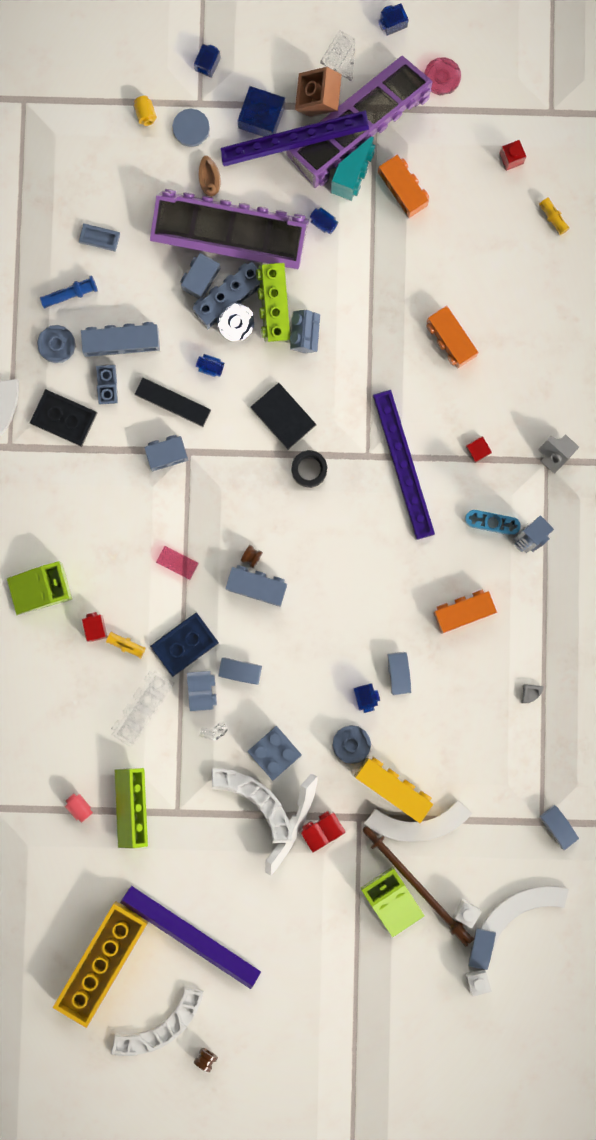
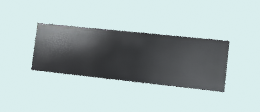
(173, 402)

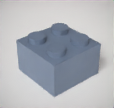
(274, 753)

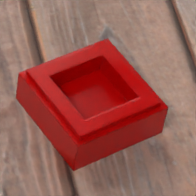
(478, 449)

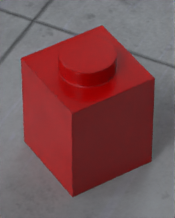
(512, 155)
(94, 627)

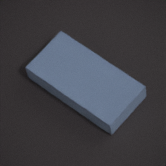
(99, 237)

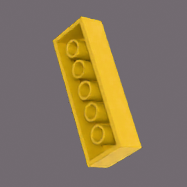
(100, 964)

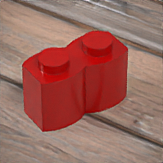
(322, 831)

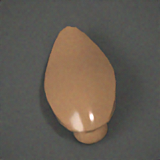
(209, 176)

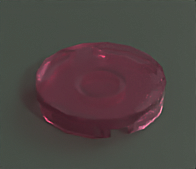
(444, 74)

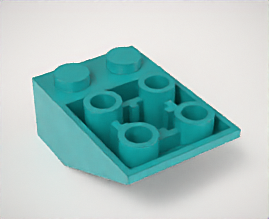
(351, 170)

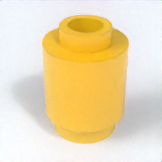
(144, 110)

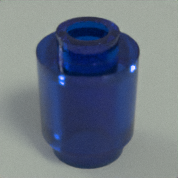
(323, 220)
(210, 365)

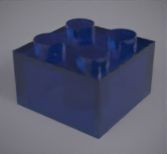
(261, 112)

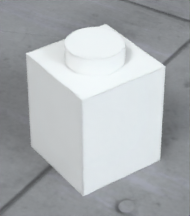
(467, 913)
(478, 982)

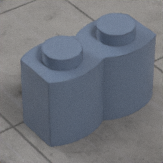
(200, 690)

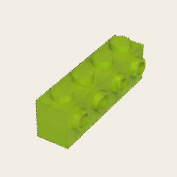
(274, 302)
(131, 808)

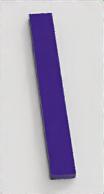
(295, 138)
(403, 464)
(190, 937)

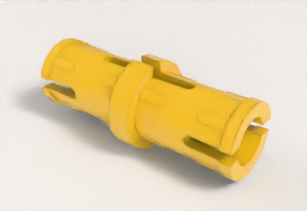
(554, 216)
(125, 644)

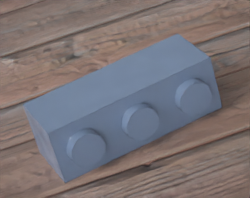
(256, 585)

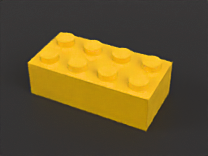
(393, 790)

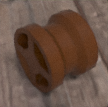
(251, 556)
(205, 1060)

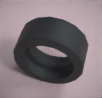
(309, 454)

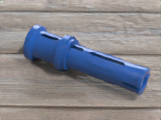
(77, 289)

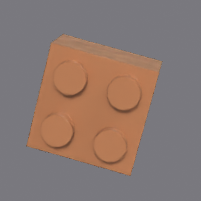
(318, 92)

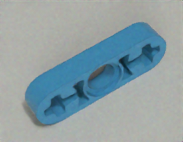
(479, 514)

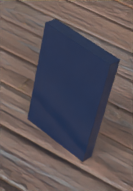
(184, 644)

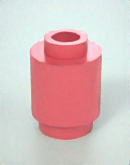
(78, 807)

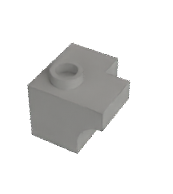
(557, 452)

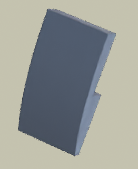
(107, 384)
(240, 671)
(399, 673)
(559, 827)
(482, 949)

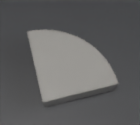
(531, 693)

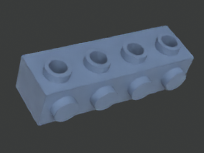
(233, 290)
(120, 340)
(534, 535)

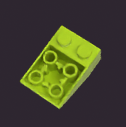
(39, 588)
(392, 901)

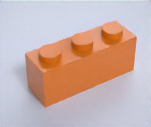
(403, 185)
(451, 337)
(464, 611)

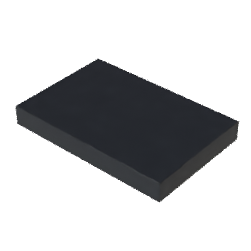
(283, 416)
(63, 418)

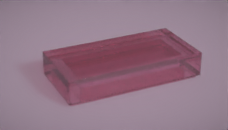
(177, 562)

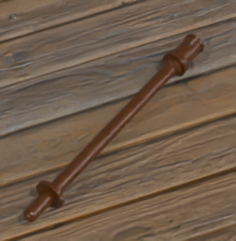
(455, 927)

